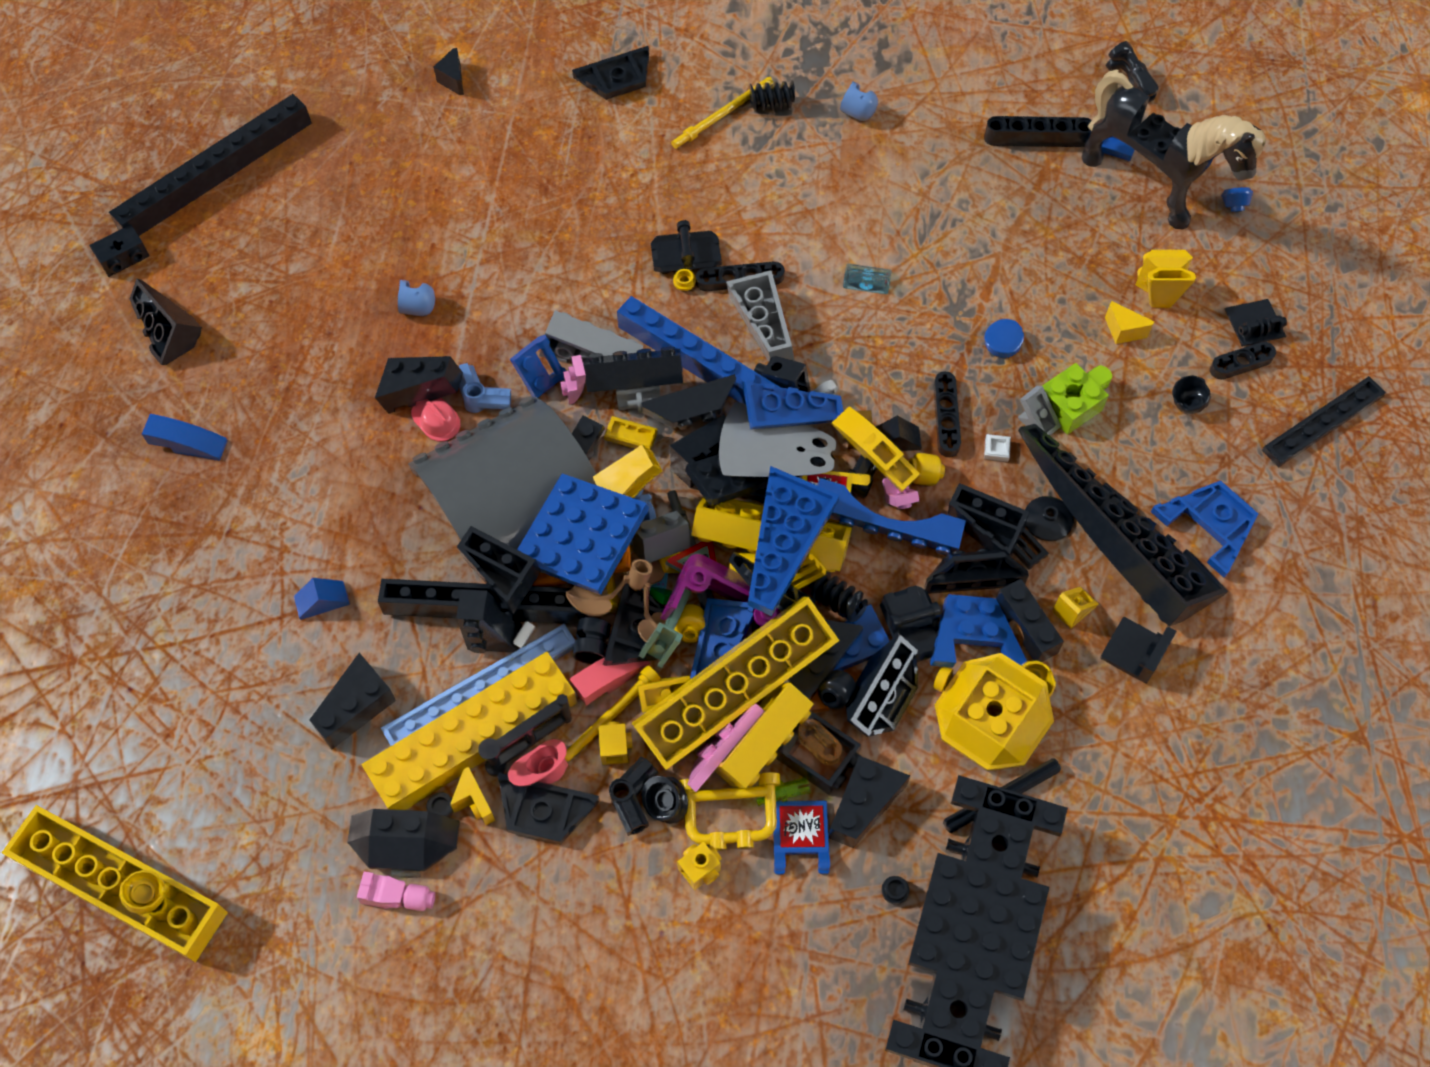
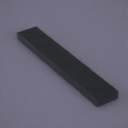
(1323, 421)

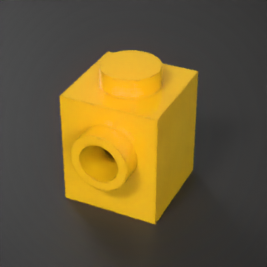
(614, 743)

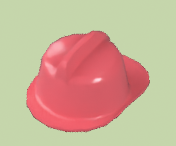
(436, 419)
(542, 764)

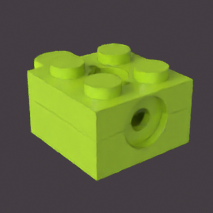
(1078, 395)

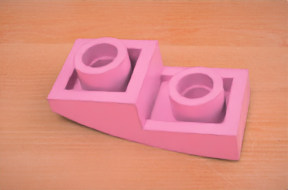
(574, 380)

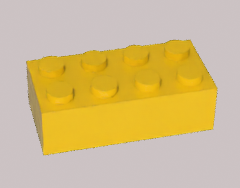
(758, 747)

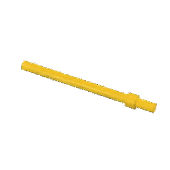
(692, 132)

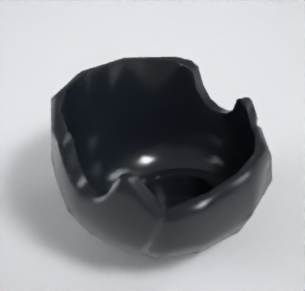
(1191, 394)

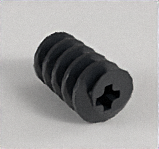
(772, 96)
(839, 597)

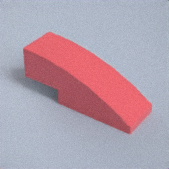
(599, 679)

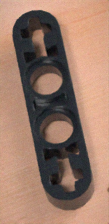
(738, 271)
(947, 414)

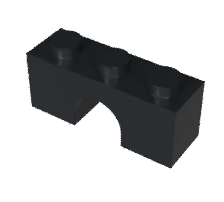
(1039, 634)

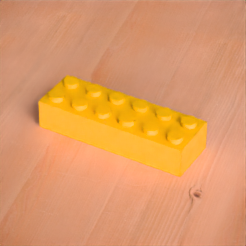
(739, 523)

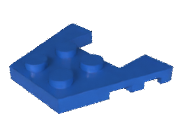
(1220, 514)
(973, 622)

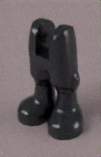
(1124, 58)

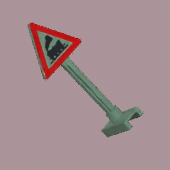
(664, 637)

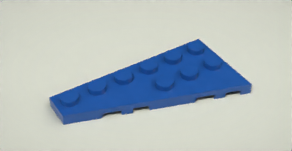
(788, 529)

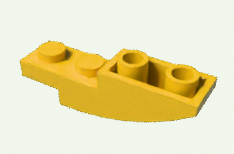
(876, 447)

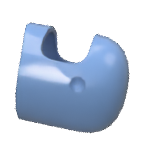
(859, 104)
(415, 300)

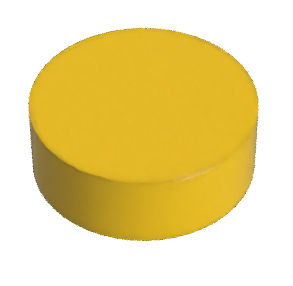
(943, 678)

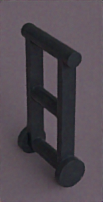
(490, 748)

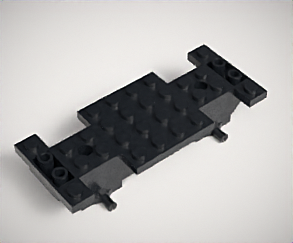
(977, 928)

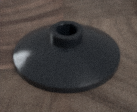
(1048, 527)

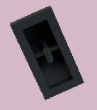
(449, 72)
(901, 433)

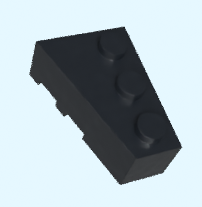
(417, 379)
(695, 447)
(988, 519)
(500, 566)
(485, 624)
(351, 703)

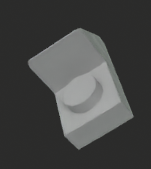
(1039, 411)

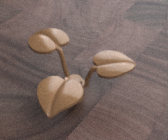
(640, 576)

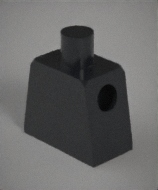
(785, 373)

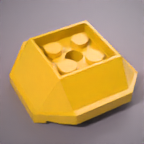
(991, 740)

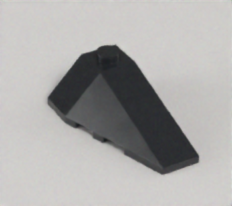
(165, 323)

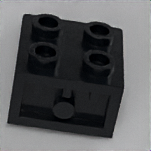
(1137, 649)

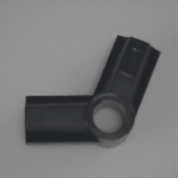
(629, 807)

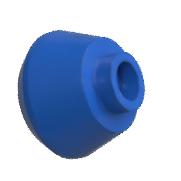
(1237, 198)

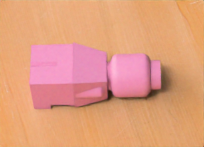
(393, 893)

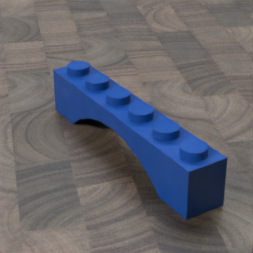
(938, 532)

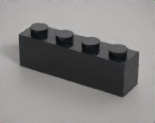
(633, 369)

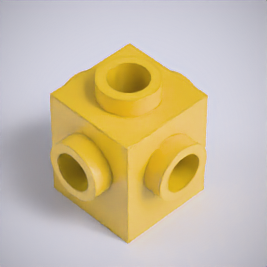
(694, 872)

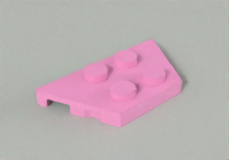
(714, 753)

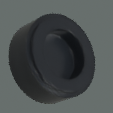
(440, 804)

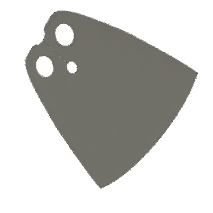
(754, 450)

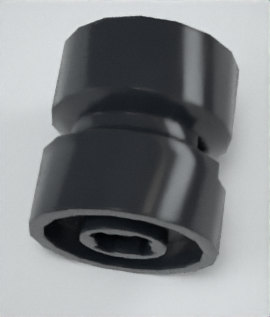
(591, 640)

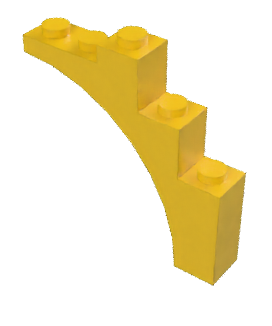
(628, 478)

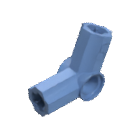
(477, 396)

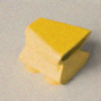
(1165, 276)

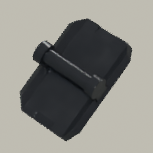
(685, 250)
(913, 617)

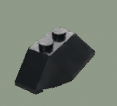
(691, 404)
(975, 572)
(884, 688)
(402, 838)

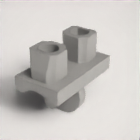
(632, 397)

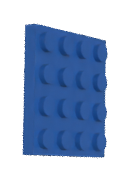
(583, 532)

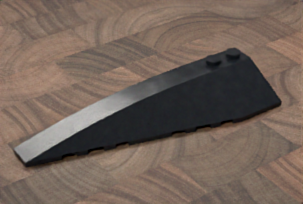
(1164, 577)

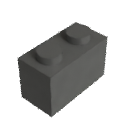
(661, 537)

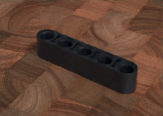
(1037, 131)

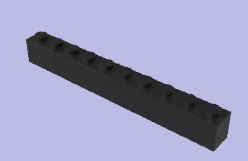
(212, 166)

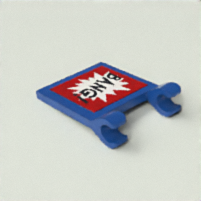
(801, 830)

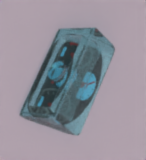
(867, 278)

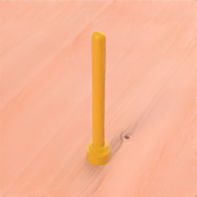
(646, 676)

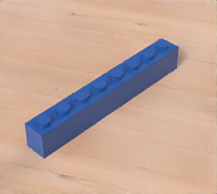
(696, 354)

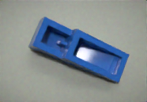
(183, 437)

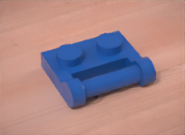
(532, 370)

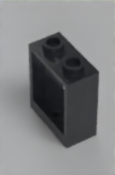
(849, 745)

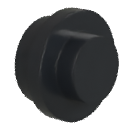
(895, 890)

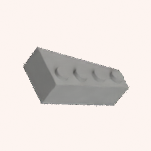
(762, 313)
(576, 337)

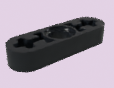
(1236, 368)

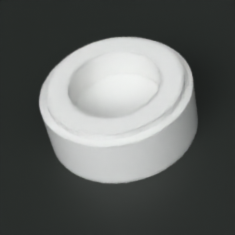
(827, 387)

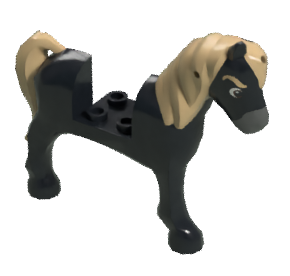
(1176, 151)

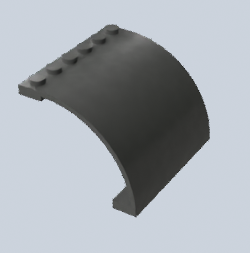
(502, 470)

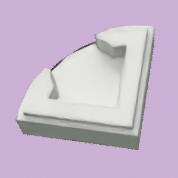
(524, 634)

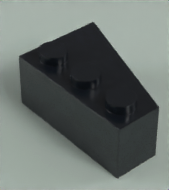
(865, 799)

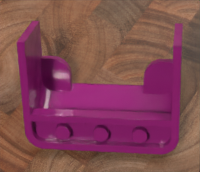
(703, 573)

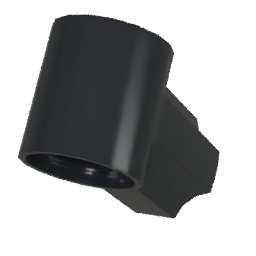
(863, 466)

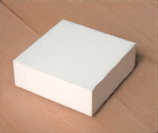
(997, 448)

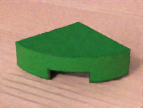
(660, 594)

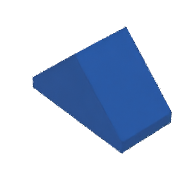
(320, 597)

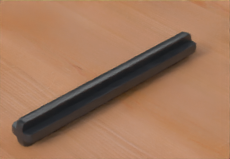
(1018, 785)

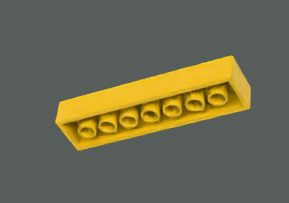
(735, 682)
(451, 742)
(95, 873)

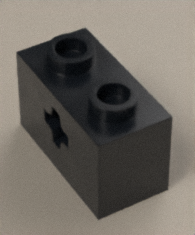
(119, 250)

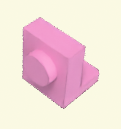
(899, 499)

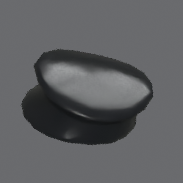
(664, 799)

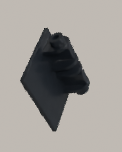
(1256, 322)

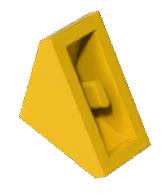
(1126, 324)
(1074, 606)

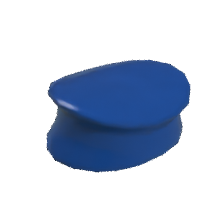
(1004, 338)

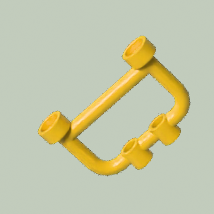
(743, 838)

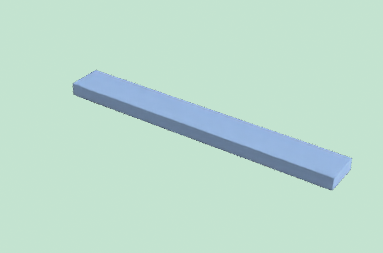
(556, 643)

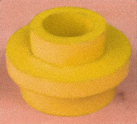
(684, 275)

